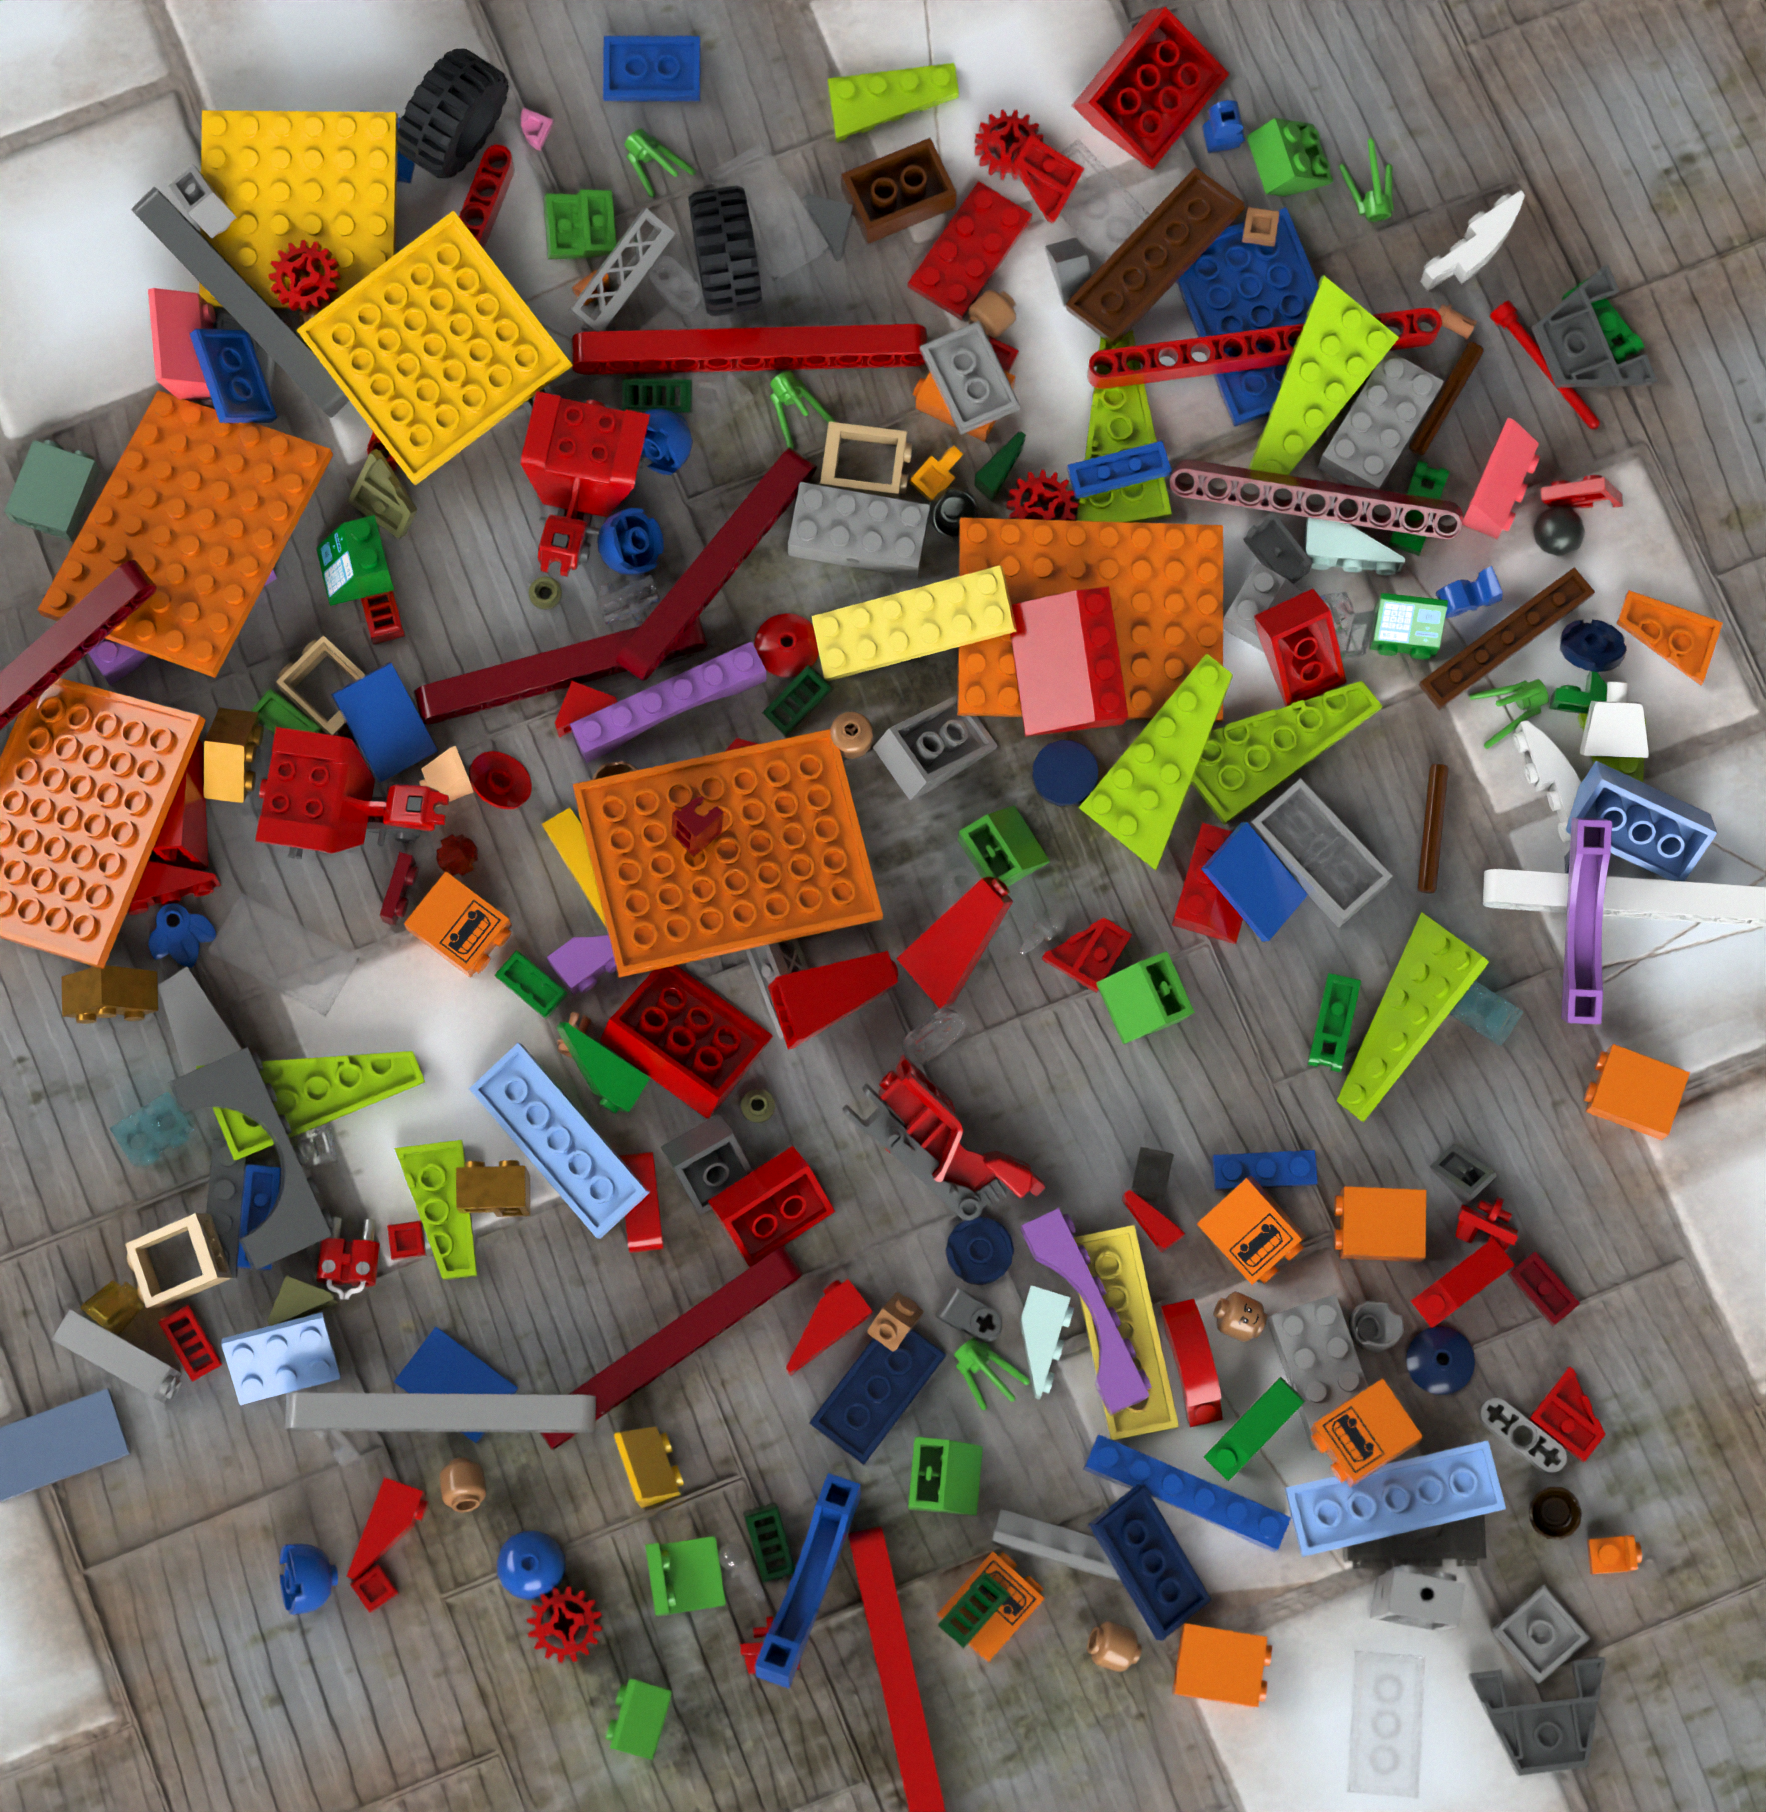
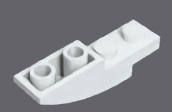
(1482, 241)
(1548, 769)

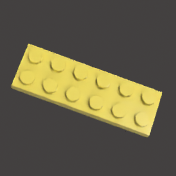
(914, 623)
(1120, 1267)

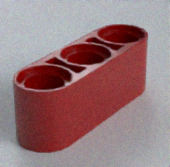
(644, 1220)

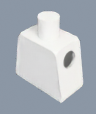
(1615, 726)

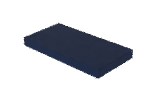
(876, 1394)
(1150, 1562)

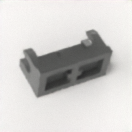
(1278, 549)

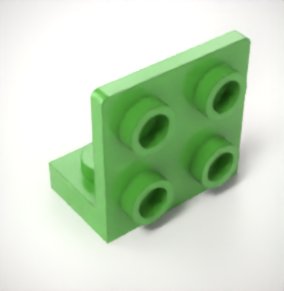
(685, 1576)

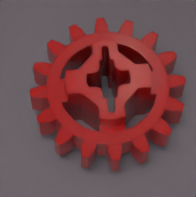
(995, 142)
(307, 264)
(1037, 492)
(580, 1620)

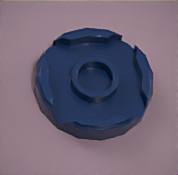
(1593, 645)
(1065, 773)
(979, 1251)

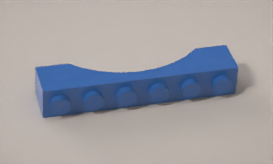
(1187, 1492)
(810, 1580)

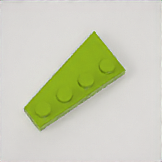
(878, 97)

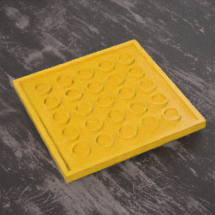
(300, 180)
(434, 348)

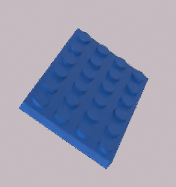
(1249, 289)

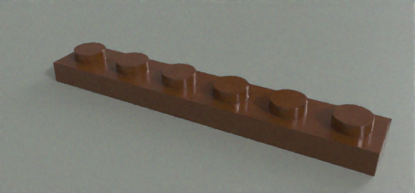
(1506, 638)

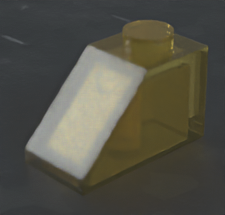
(114, 1306)

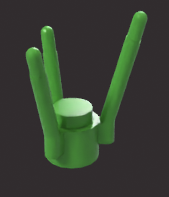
(646, 148)
(1377, 203)
(790, 391)
(1526, 695)
(974, 1357)

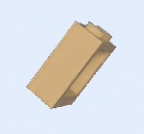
(868, 434)
(294, 673)
(207, 1249)

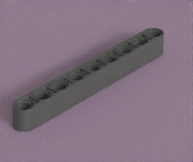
(240, 300)

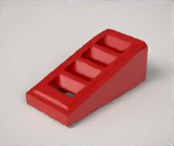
(385, 632)
(1157, 1227)
(174, 1317)

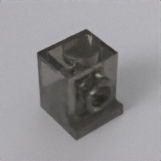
(1151, 1159)

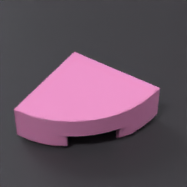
(535, 127)

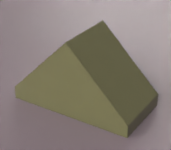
(298, 1300)

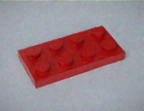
(969, 250)

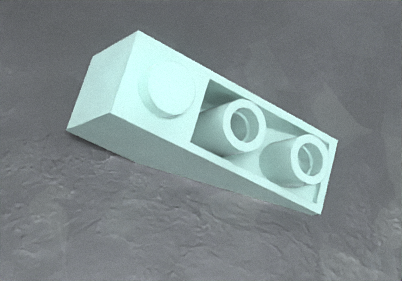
(1345, 546)
(1040, 1327)

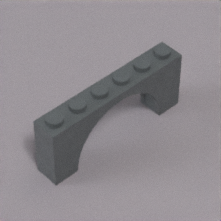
(296, 1216)

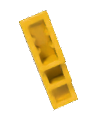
(569, 840)

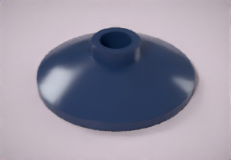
(1429, 1374)

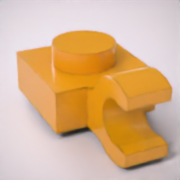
(935, 475)

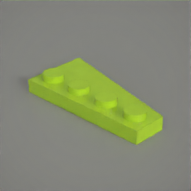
(432, 1182)

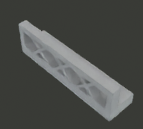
(627, 277)
(770, 962)
(1052, 1544)

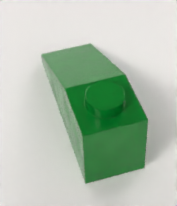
(605, 1073)
(1254, 1428)

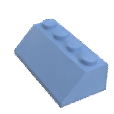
(1646, 823)

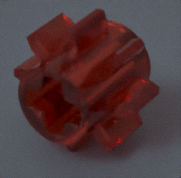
(457, 855)

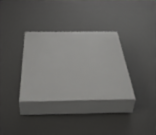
(1540, 1634)

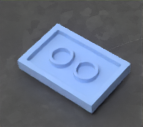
(281, 1358)

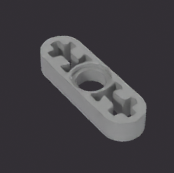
(1537, 1458)

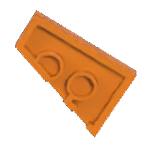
(1671, 632)

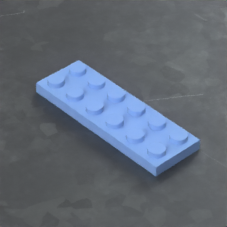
(559, 1140)
(1396, 1499)

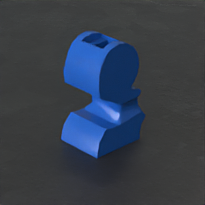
(1224, 128)
(1468, 595)

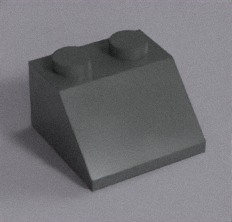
(706, 1161)

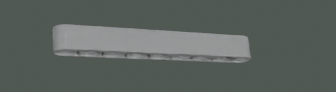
(440, 1412)

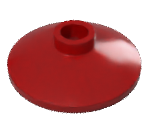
(781, 660)
(500, 780)

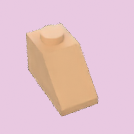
(447, 775)

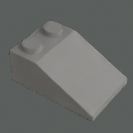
(1259, 592)
(933, 747)

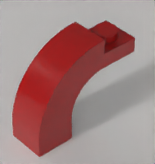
(1193, 1361)

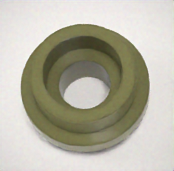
(541, 584)
(758, 1116)

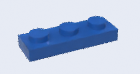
(1119, 469)
(1267, 1168)
(258, 1199)

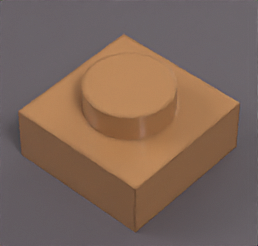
(1260, 226)

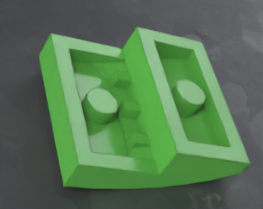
(579, 224)

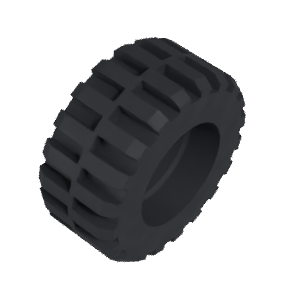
(452, 113)
(725, 250)

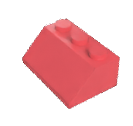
(172, 320)
(1502, 481)

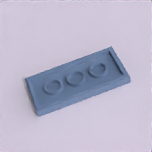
(60, 1444)

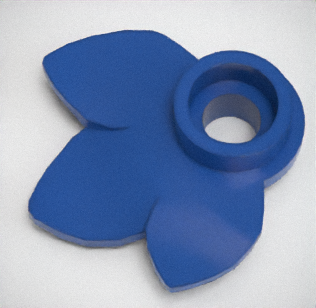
(183, 939)

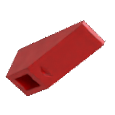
(168, 884)

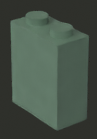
(52, 489)

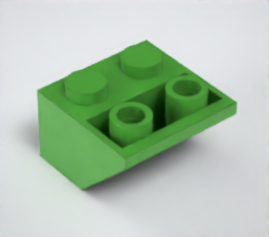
(1289, 157)
(1002, 846)
(1145, 997)
(945, 1476)
(639, 1718)

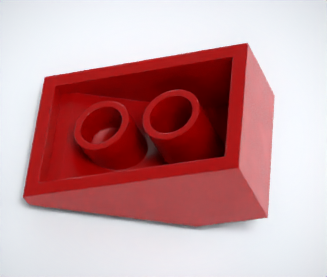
(1301, 647)

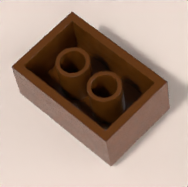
(898, 190)

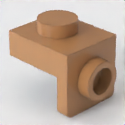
(895, 1321)

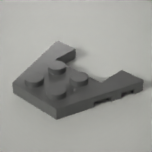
(1576, 344)
(1548, 1733)

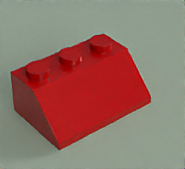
(1201, 904)
(771, 1206)

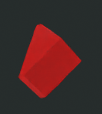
(579, 703)

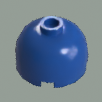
(667, 441)
(630, 542)
(531, 1565)
(306, 1578)

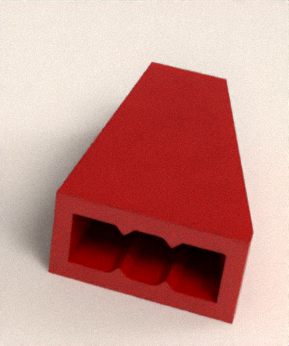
(184, 831)
(955, 942)
(826, 994)

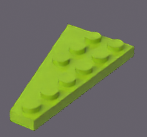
(1327, 366)
(1118, 423)
(1266, 749)
(1152, 777)
(1420, 995)
(319, 1092)

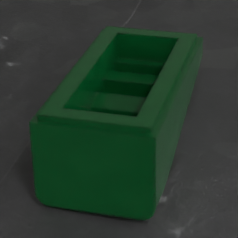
(629, 394)
(995, 471)
(799, 682)
(761, 1513)
(994, 1588)

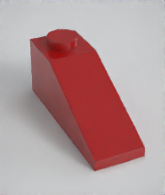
(1462, 1282)
(833, 1318)
(390, 1519)

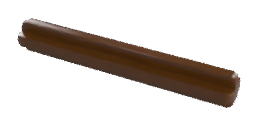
(1446, 398)
(1433, 828)

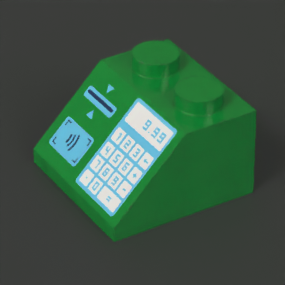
(354, 562)
(1408, 625)

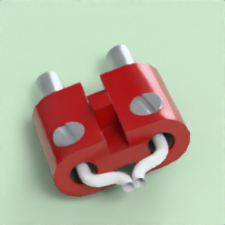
(348, 1261)

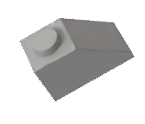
(202, 202)

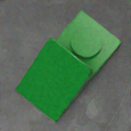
(1572, 699)

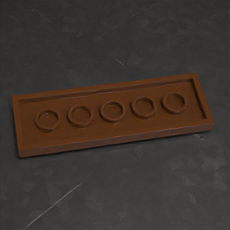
(1154, 256)

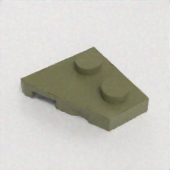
(382, 495)

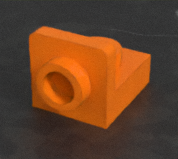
(1613, 1554)

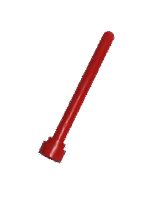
(1506, 317)

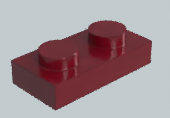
(395, 903)
(1543, 1288)

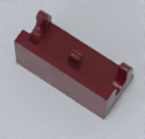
(693, 830)

